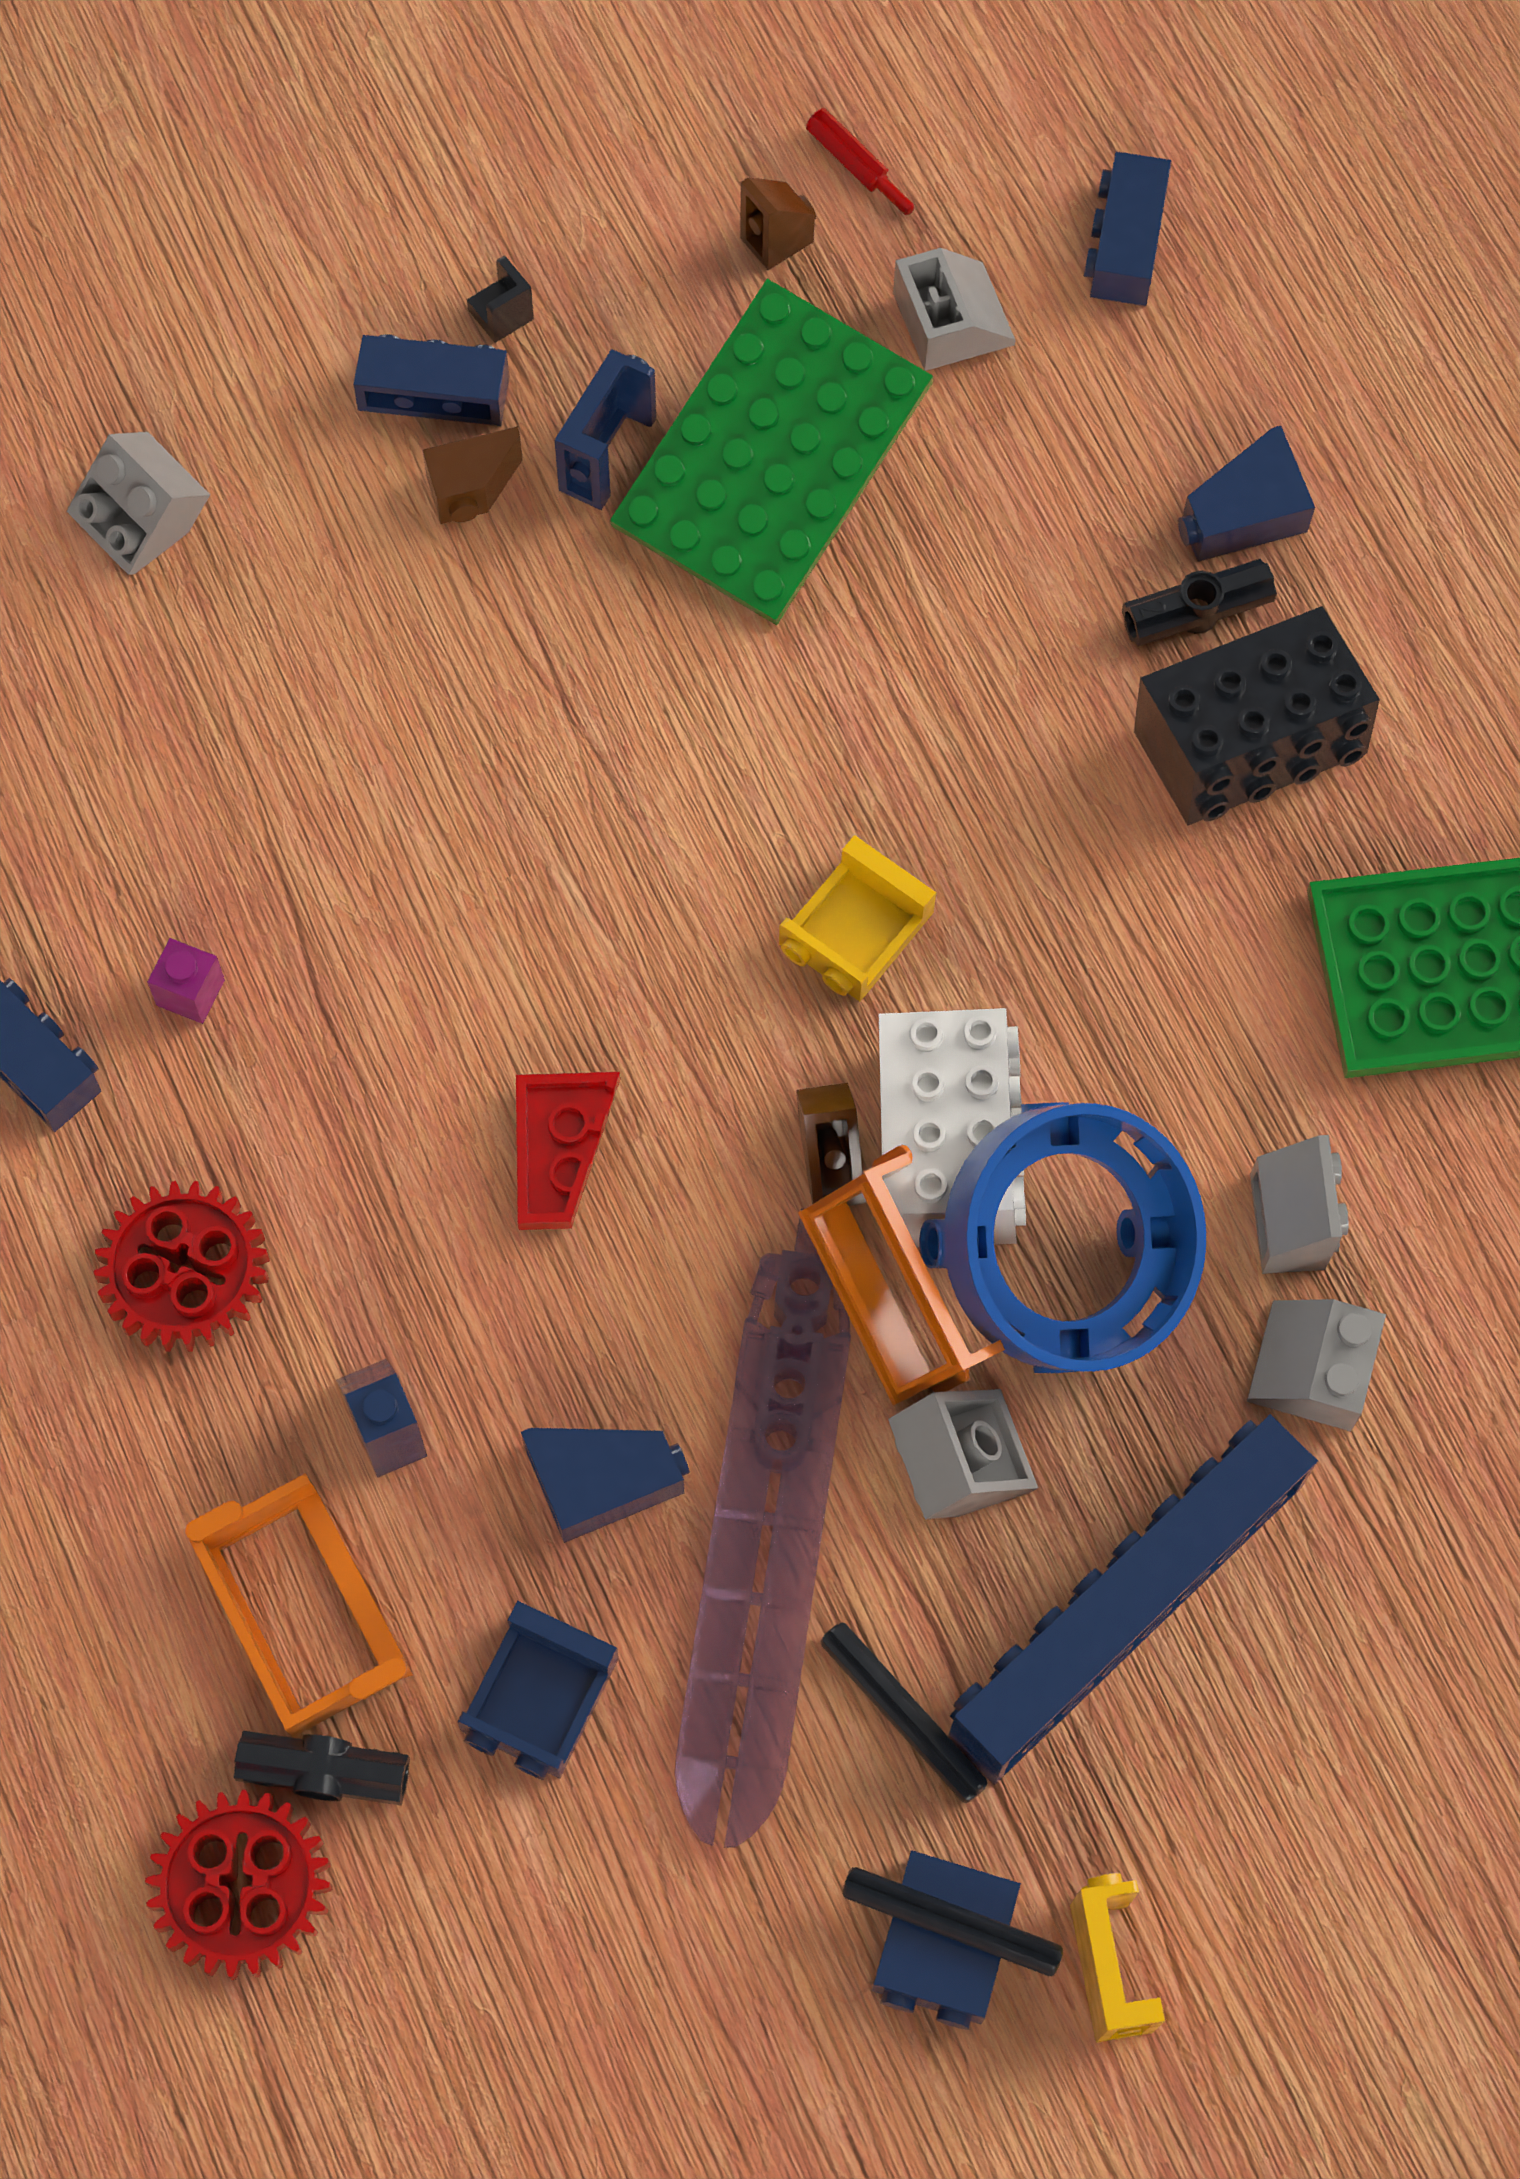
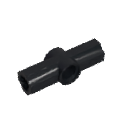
(1224, 592)
(321, 1767)

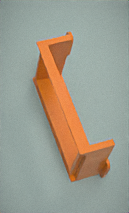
(868, 1295)
(232, 1523)

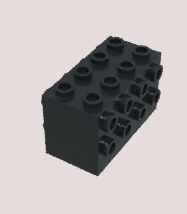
(1255, 716)

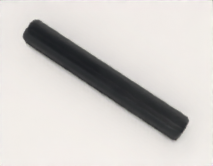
(904, 1712)
(952, 1921)

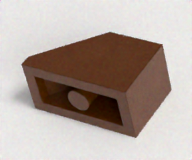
(774, 220)
(471, 473)
(829, 1139)

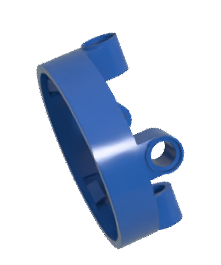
(1161, 1231)

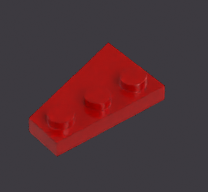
(557, 1141)

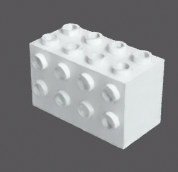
(941, 1092)

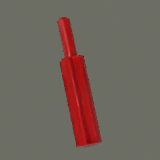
(856, 157)

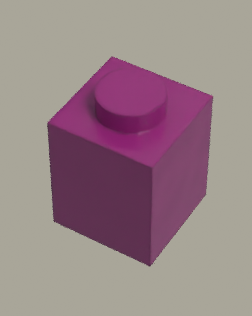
(186, 980)

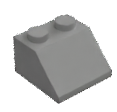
(1317, 1360)
(961, 1452)

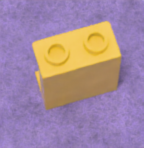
(857, 920)
(1109, 2012)

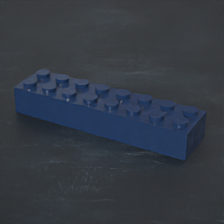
(1130, 1600)

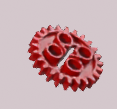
(160, 1306)
(187, 1884)

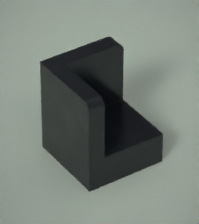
(504, 304)

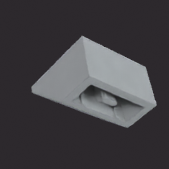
(949, 307)
(136, 500)
(1298, 1206)

